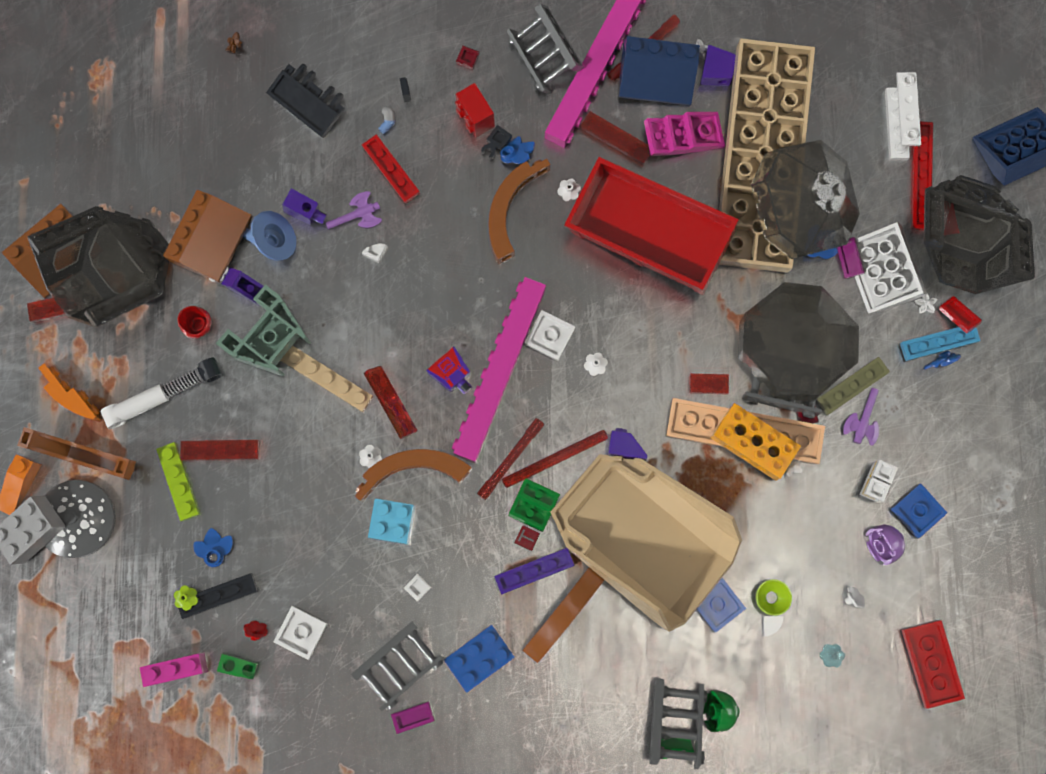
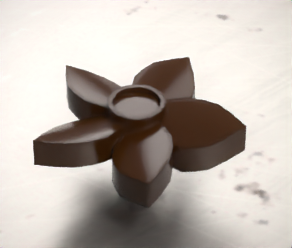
(233, 42)

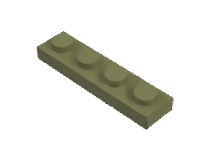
(852, 386)

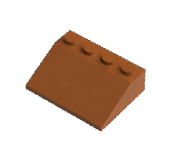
(207, 236)
(21, 254)

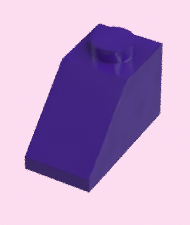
(242, 284)
(625, 445)

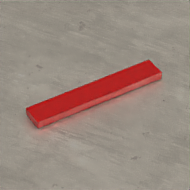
(921, 174)

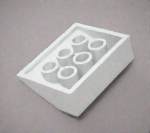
(889, 269)

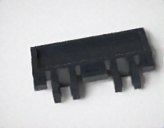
(304, 101)

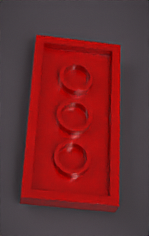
(933, 664)

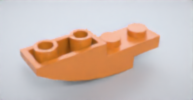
(68, 397)

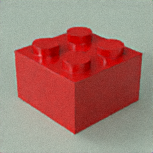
(475, 110)

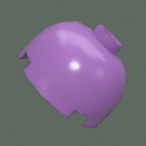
(885, 543)

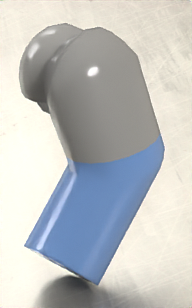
(389, 120)

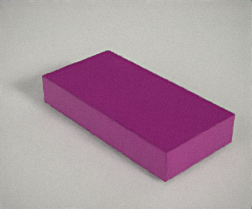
(851, 259)
(412, 717)

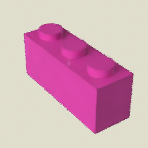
(173, 669)

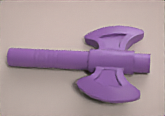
(364, 210)
(862, 426)

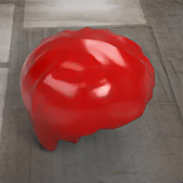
(194, 321)

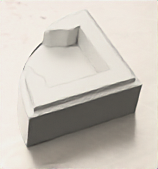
(375, 251)
(771, 624)

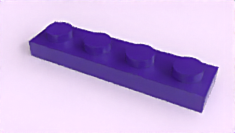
(534, 571)

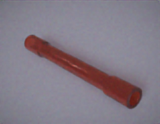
(665, 28)
(491, 483)

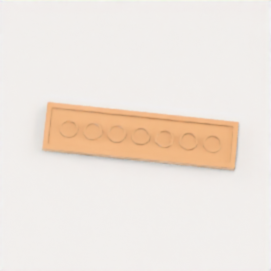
(698, 422)

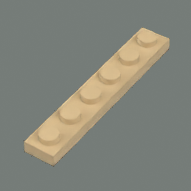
(327, 378)

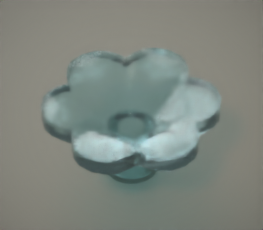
(827, 655)

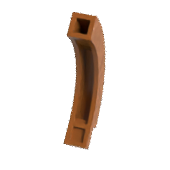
(501, 202)
(76, 453)
(412, 459)
(563, 615)

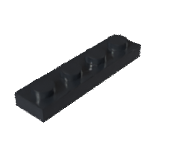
(222, 595)

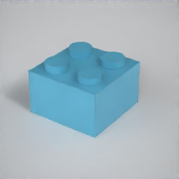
(391, 521)

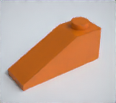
(17, 482)

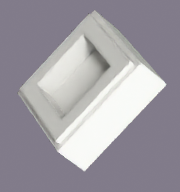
(417, 587)

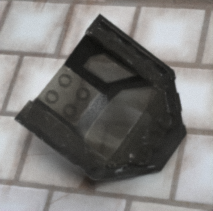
(976, 236)
(101, 264)

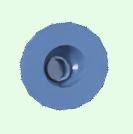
(272, 235)

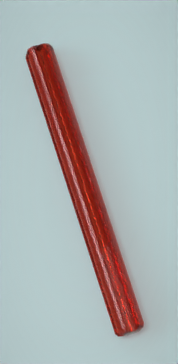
(555, 458)

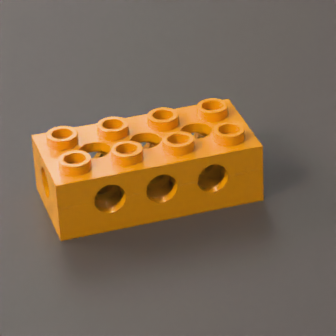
(766, 435)

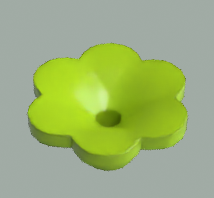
(190, 597)

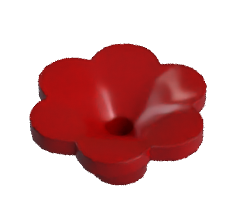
(255, 630)

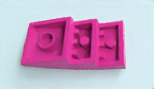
(684, 133)

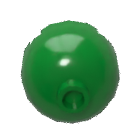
(720, 711)

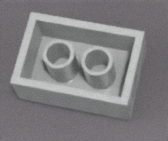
(29, 529)

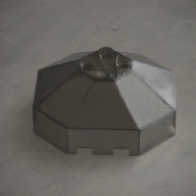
(805, 199)
(798, 341)

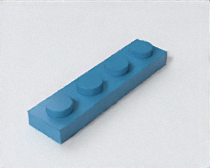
(938, 343)

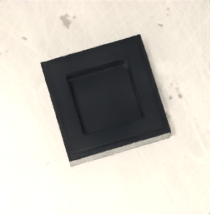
(405, 89)

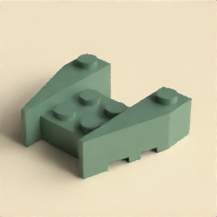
(269, 337)

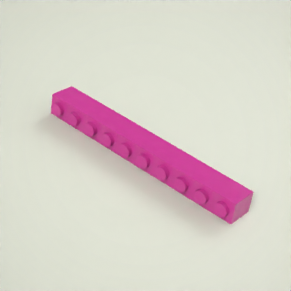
(595, 65)
(500, 369)

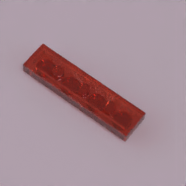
(616, 137)
(390, 402)
(219, 450)

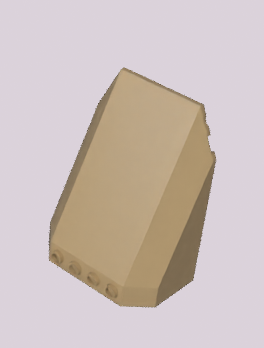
(647, 536)

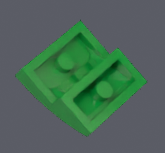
(534, 505)

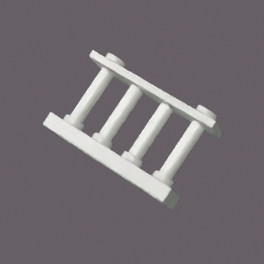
(902, 116)

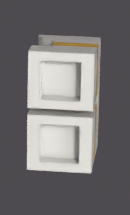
(875, 484)

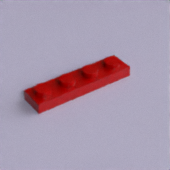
(390, 169)

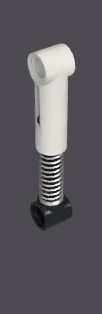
(118, 414)

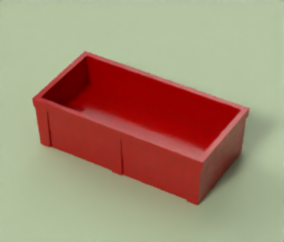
(651, 225)

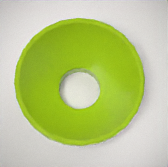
(783, 601)

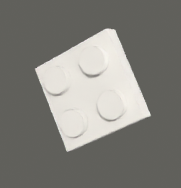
(549, 335)
(300, 632)

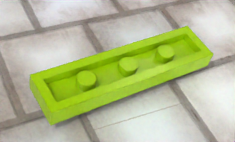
(178, 481)

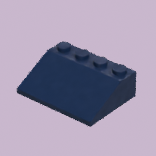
(658, 70)
(1015, 146)

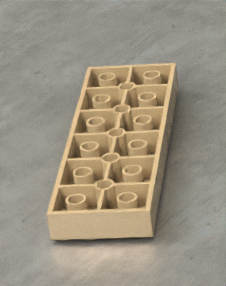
(765, 114)

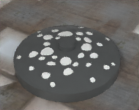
(87, 518)

